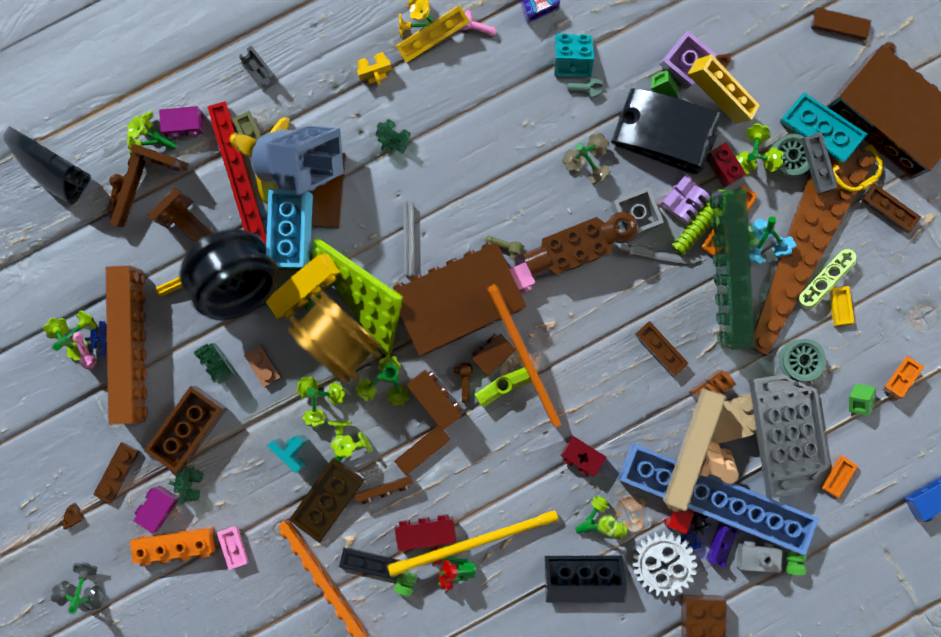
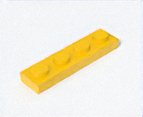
(432, 33)

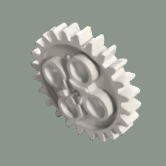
(674, 578)

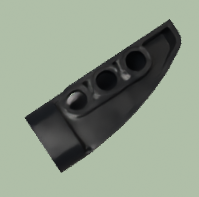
(47, 167)

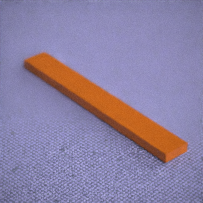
(525, 358)

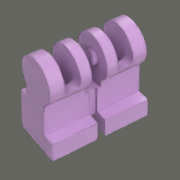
(676, 199)

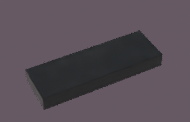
(367, 562)

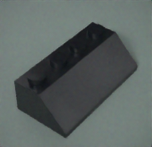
(585, 579)

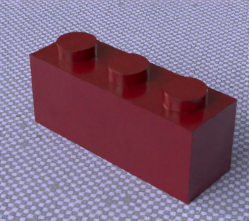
(425, 532)

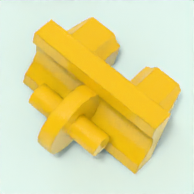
(374, 72)

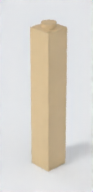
(693, 450)

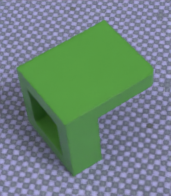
(665, 84)
(862, 399)

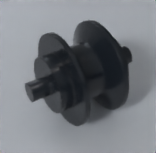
(700, 523)

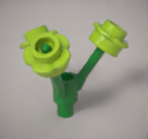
(606, 525)

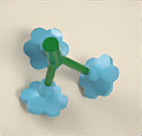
(765, 229)

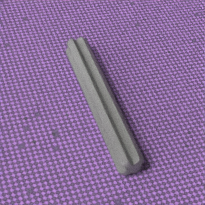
(408, 219)

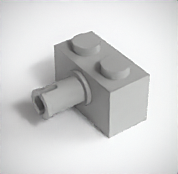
(759, 557)

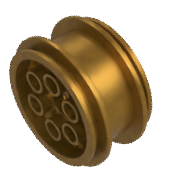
(334, 338)

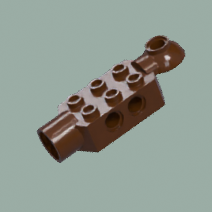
(580, 244)

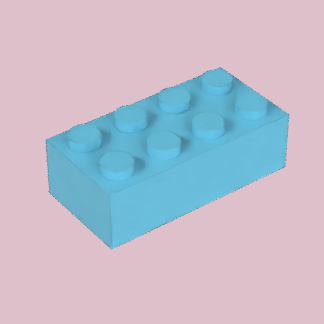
(289, 228)

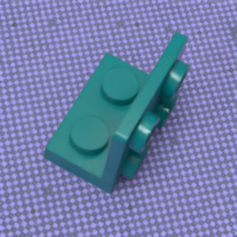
(573, 55)

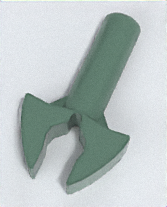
(587, 87)

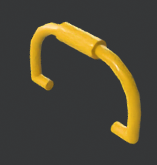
(870, 181)

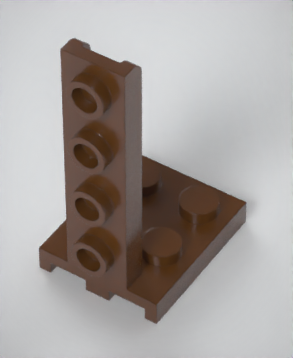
(133, 176)
(175, 210)

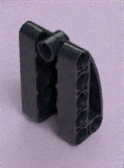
(667, 130)

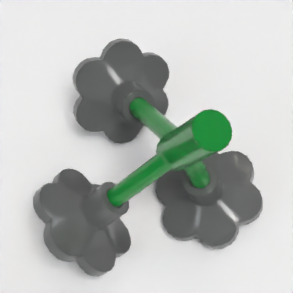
(65, 592)

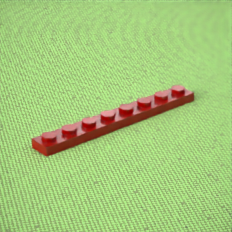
(236, 171)

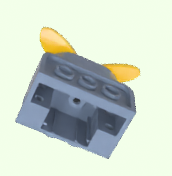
(293, 157)

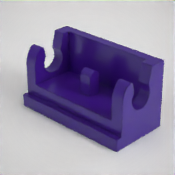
(721, 545)

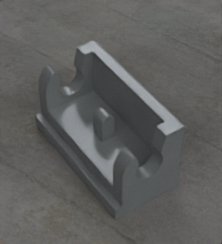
(258, 69)

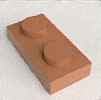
(262, 366)

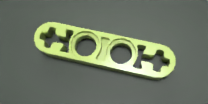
(830, 281)

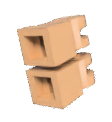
(719, 463)

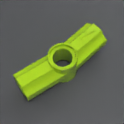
(492, 392)

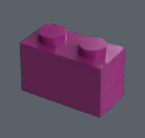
(181, 121)
(155, 509)

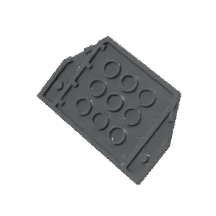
(788, 434)

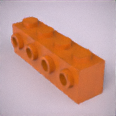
(173, 545)

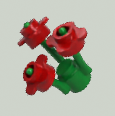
(449, 573)

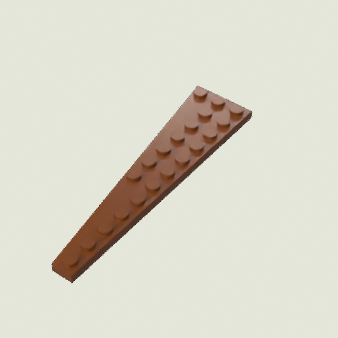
(812, 230)

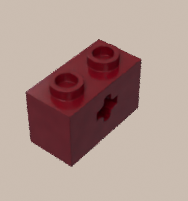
(725, 165)
(590, 465)

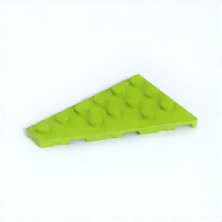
(366, 296)

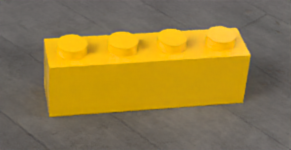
(723, 89)
(302, 286)

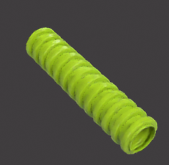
(694, 231)

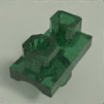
(390, 138)
(184, 485)

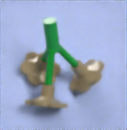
(575, 161)

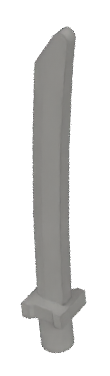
(631, 249)

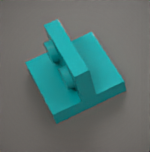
(288, 451)

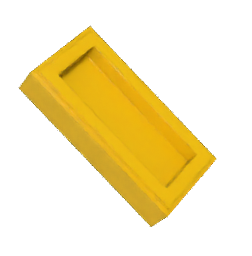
(841, 306)

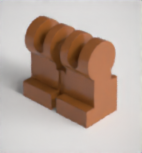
(717, 382)

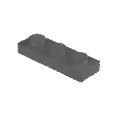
(819, 162)

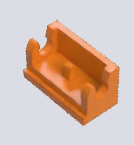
(903, 378)

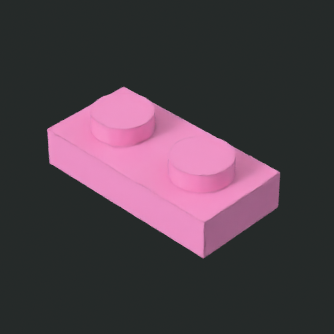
(233, 547)

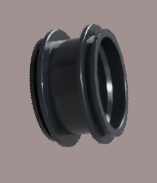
(228, 274)

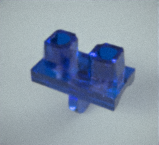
(101, 339)

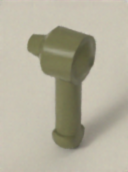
(514, 248)

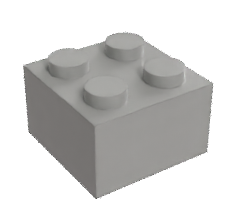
(642, 207)

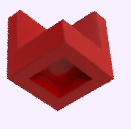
(680, 520)

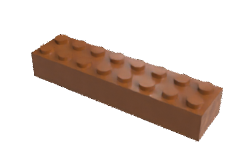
(126, 345)

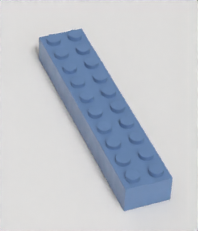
(723, 501)

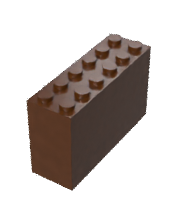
(895, 111)
(456, 298)

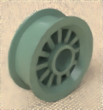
(790, 142)
(817, 352)

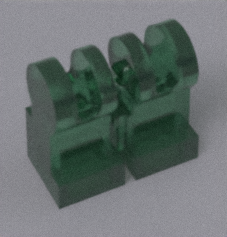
(210, 356)

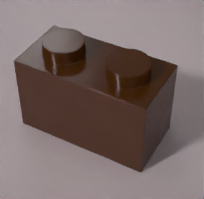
(493, 354)

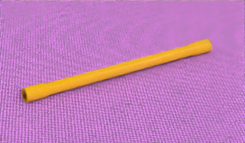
(406, 565)

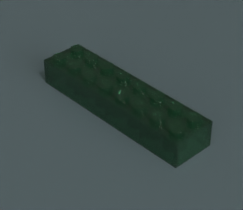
(732, 269)

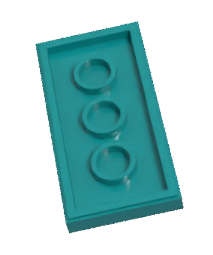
(811, 117)

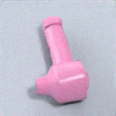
(478, 26)
(87, 359)

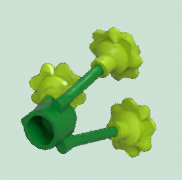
(389, 373)

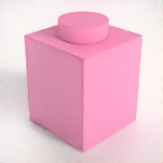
(523, 277)

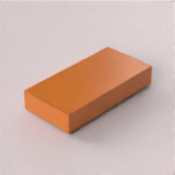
(839, 476)

